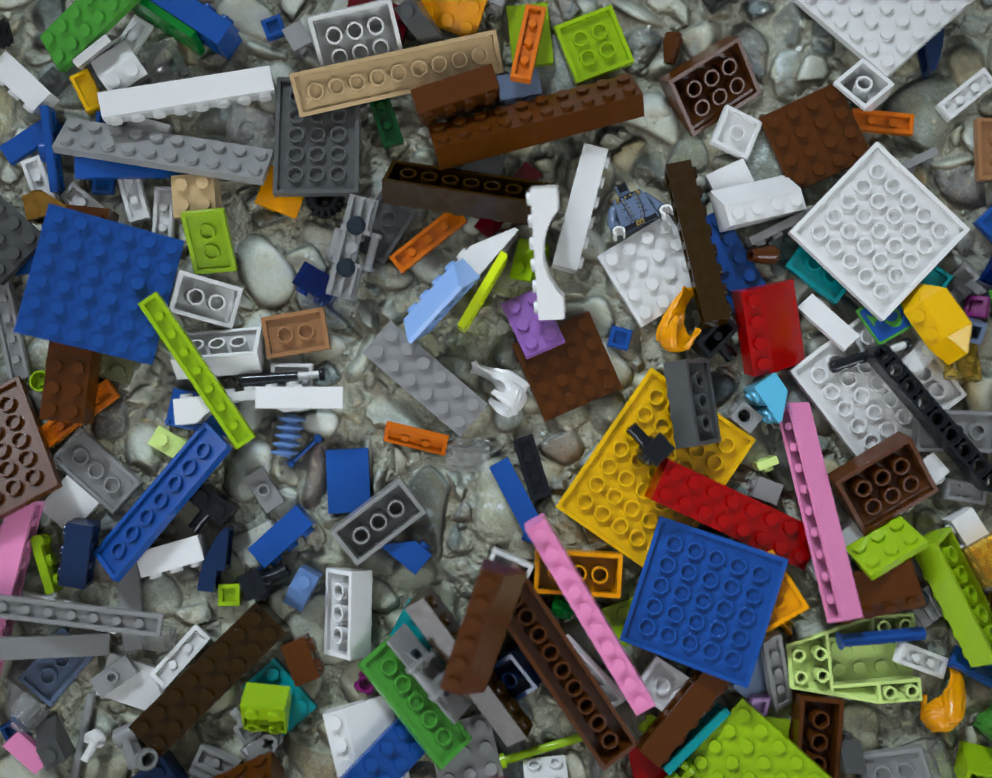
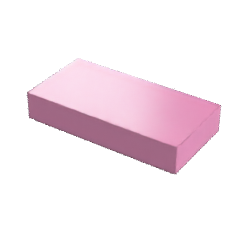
(24, 749)

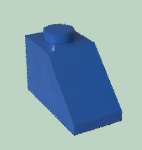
(410, 553)

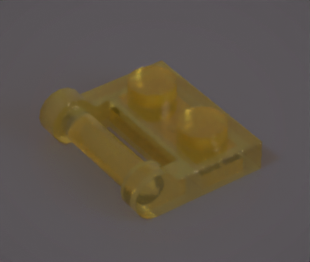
(967, 367)

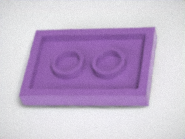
(531, 333)

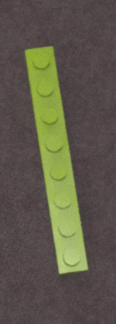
(197, 370)

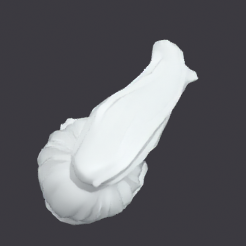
(510, 386)

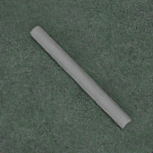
(85, 724)

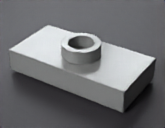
(264, 489)
(962, 492)
(114, 675)

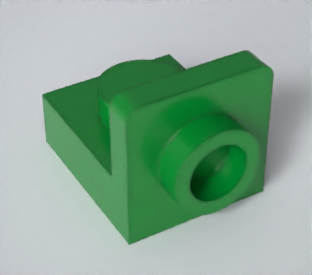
(560, 607)

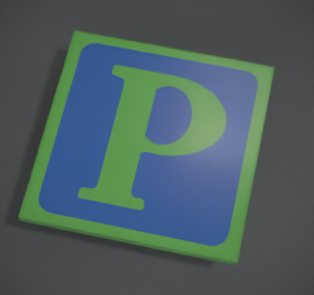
(889, 328)

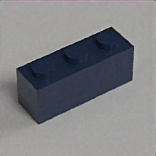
(77, 554)

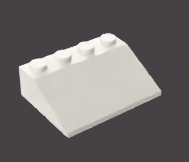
(355, 32)
(354, 728)

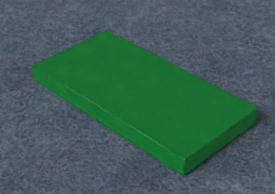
(169, 25)

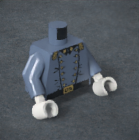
(634, 211)

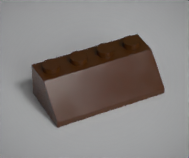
(888, 593)

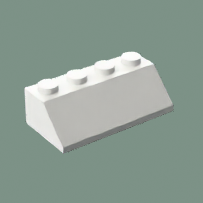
(756, 202)
(228, 351)
(348, 612)

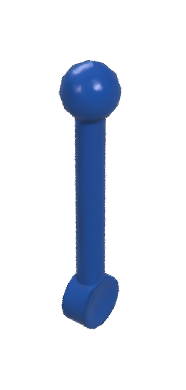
(317, 439)

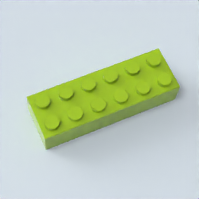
(958, 595)

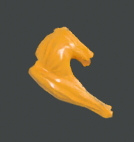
(671, 329)
(948, 709)

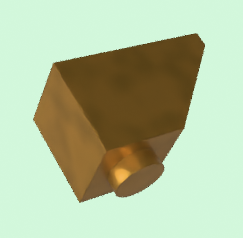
(36, 205)

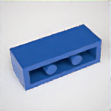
(282, 536)

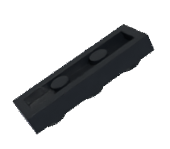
(531, 467)

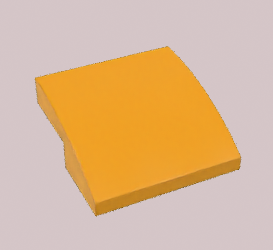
(284, 205)

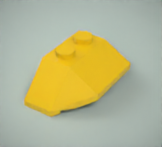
(939, 321)

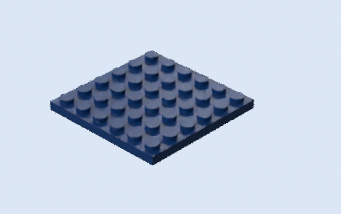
(90, 284)
(704, 601)

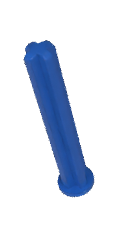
(880, 637)

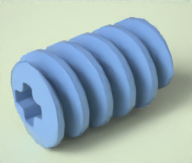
(288, 435)

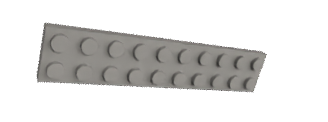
(164, 151)

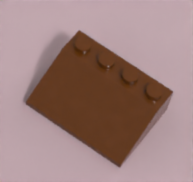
(710, 82)
(882, 482)

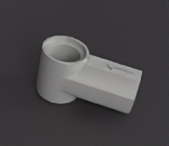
(128, 742)

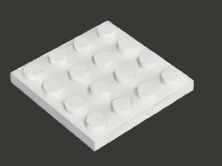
(648, 269)

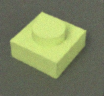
(765, 464)

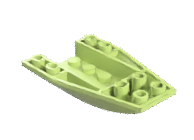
(856, 671)

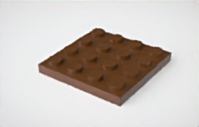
(814, 136)
(572, 371)

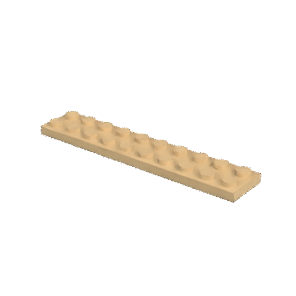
(391, 72)

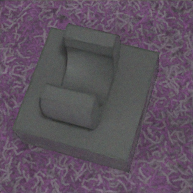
(54, 81)
(958, 289)

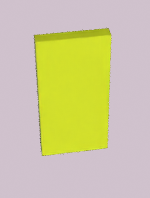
(483, 292)

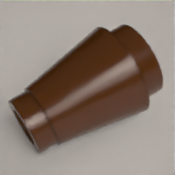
(671, 47)
(766, 254)

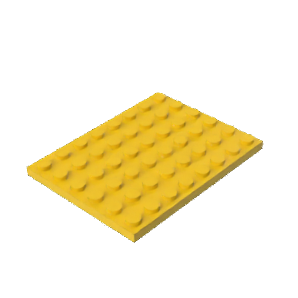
(611, 488)

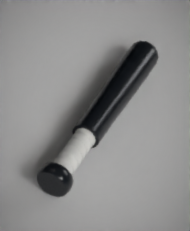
(857, 359)
(280, 377)

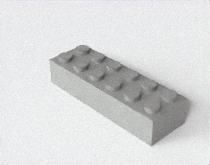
(425, 379)

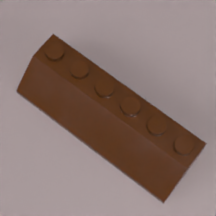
(483, 628)

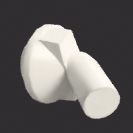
(94, 739)

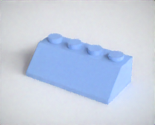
(439, 300)

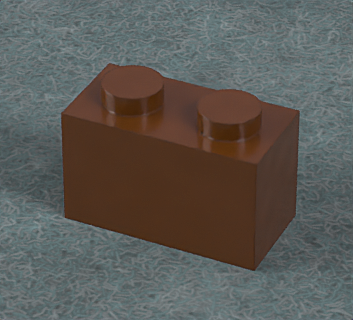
(302, 659)

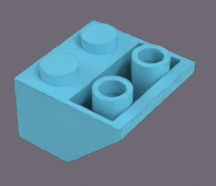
(768, 397)

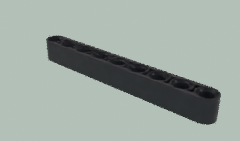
(924, 413)

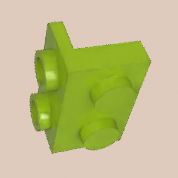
(521, 264)

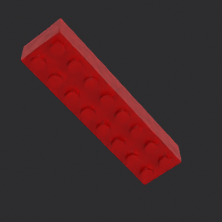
(729, 512)

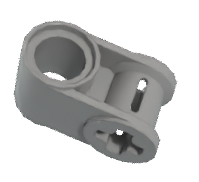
(261, 745)

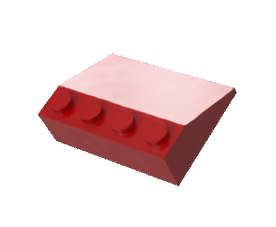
(768, 327)

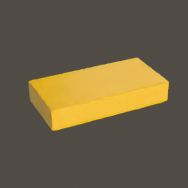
(87, 90)

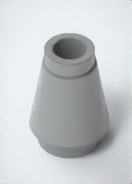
(150, 759)

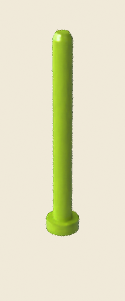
(537, 750)

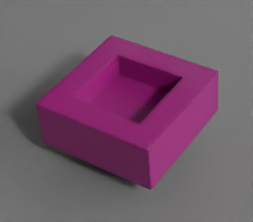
(977, 306)

